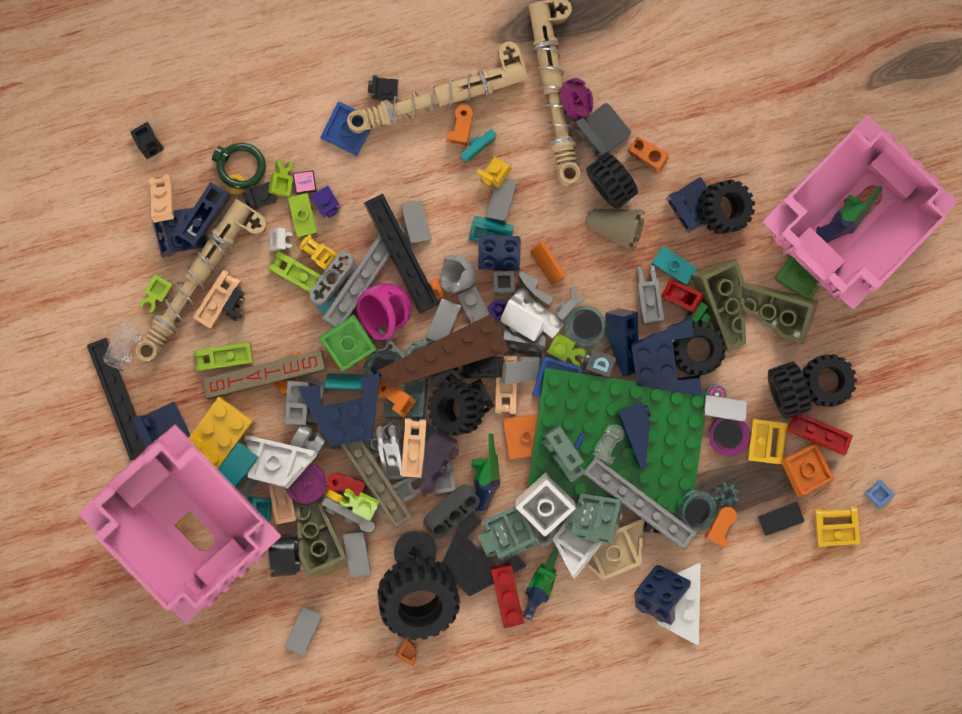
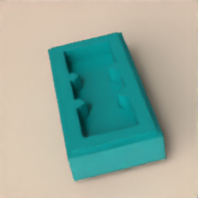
(478, 145)
(674, 265)

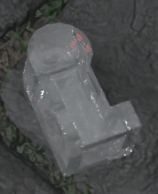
(608, 440)

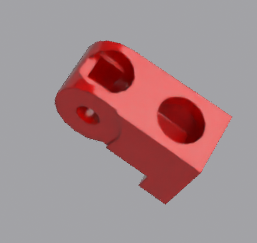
(342, 482)

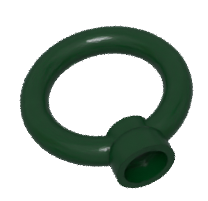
(222, 155)

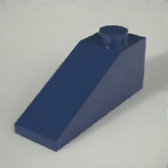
(204, 213)
(621, 333)
(636, 429)

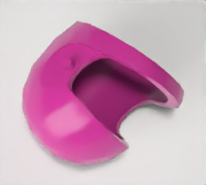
(383, 306)

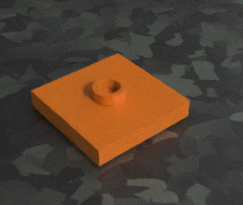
(520, 435)
(807, 470)

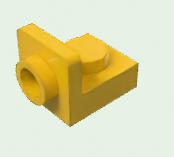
(495, 173)

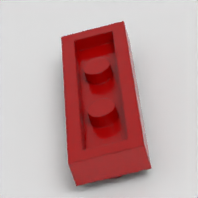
(820, 433)
(507, 595)

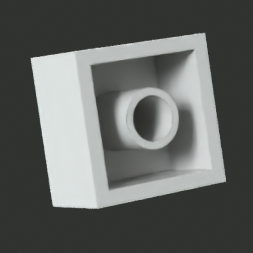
(545, 504)

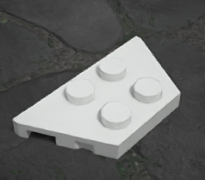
(277, 462)
(574, 551)
(688, 608)

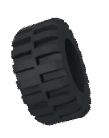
(424, 619)

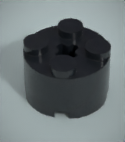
(415, 538)
(282, 556)

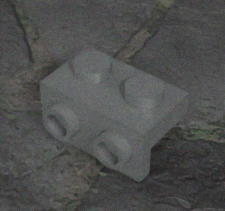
(522, 345)

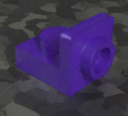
(326, 202)

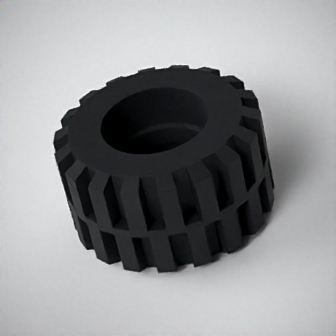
(612, 180)
(740, 203)
(715, 357)
(845, 380)
(789, 389)
(469, 408)

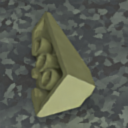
(723, 296)
(781, 311)
(317, 541)

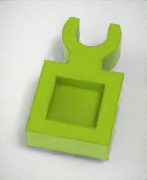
(280, 182)
(158, 290)
(563, 348)
(362, 505)

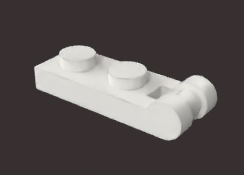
(552, 323)

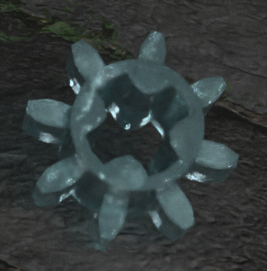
(721, 496)

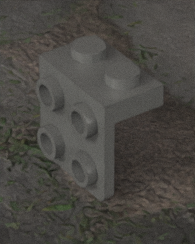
(602, 130)

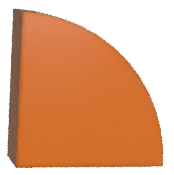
(437, 289)
(407, 652)

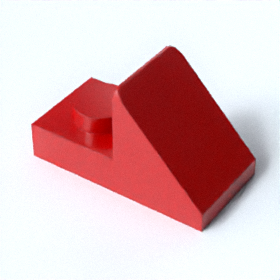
(682, 296)

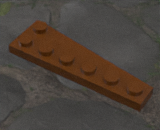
(467, 345)

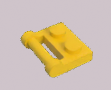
(761, 441)
(837, 533)

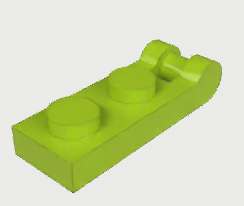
(295, 272)
(224, 356)

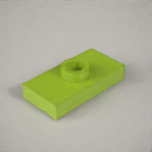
(302, 215)

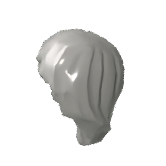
(457, 274)

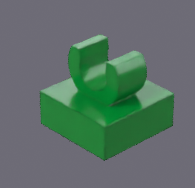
(699, 314)

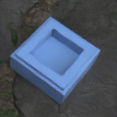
(879, 494)

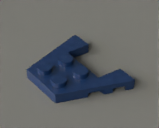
(656, 360)
(345, 420)

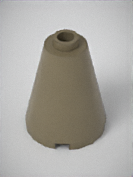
(617, 225)

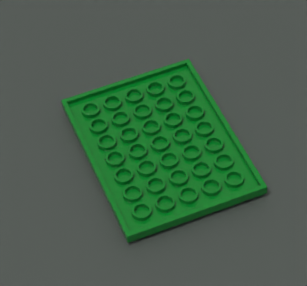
(590, 404)

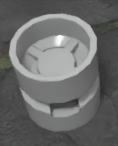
(309, 440)

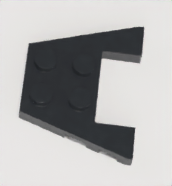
(469, 563)

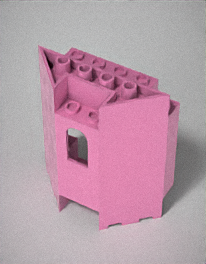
(907, 214)
(138, 519)

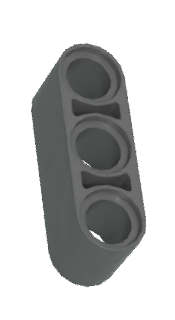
(451, 511)

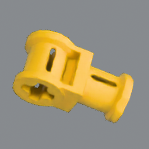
(322, 255)

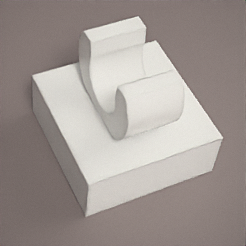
(277, 239)

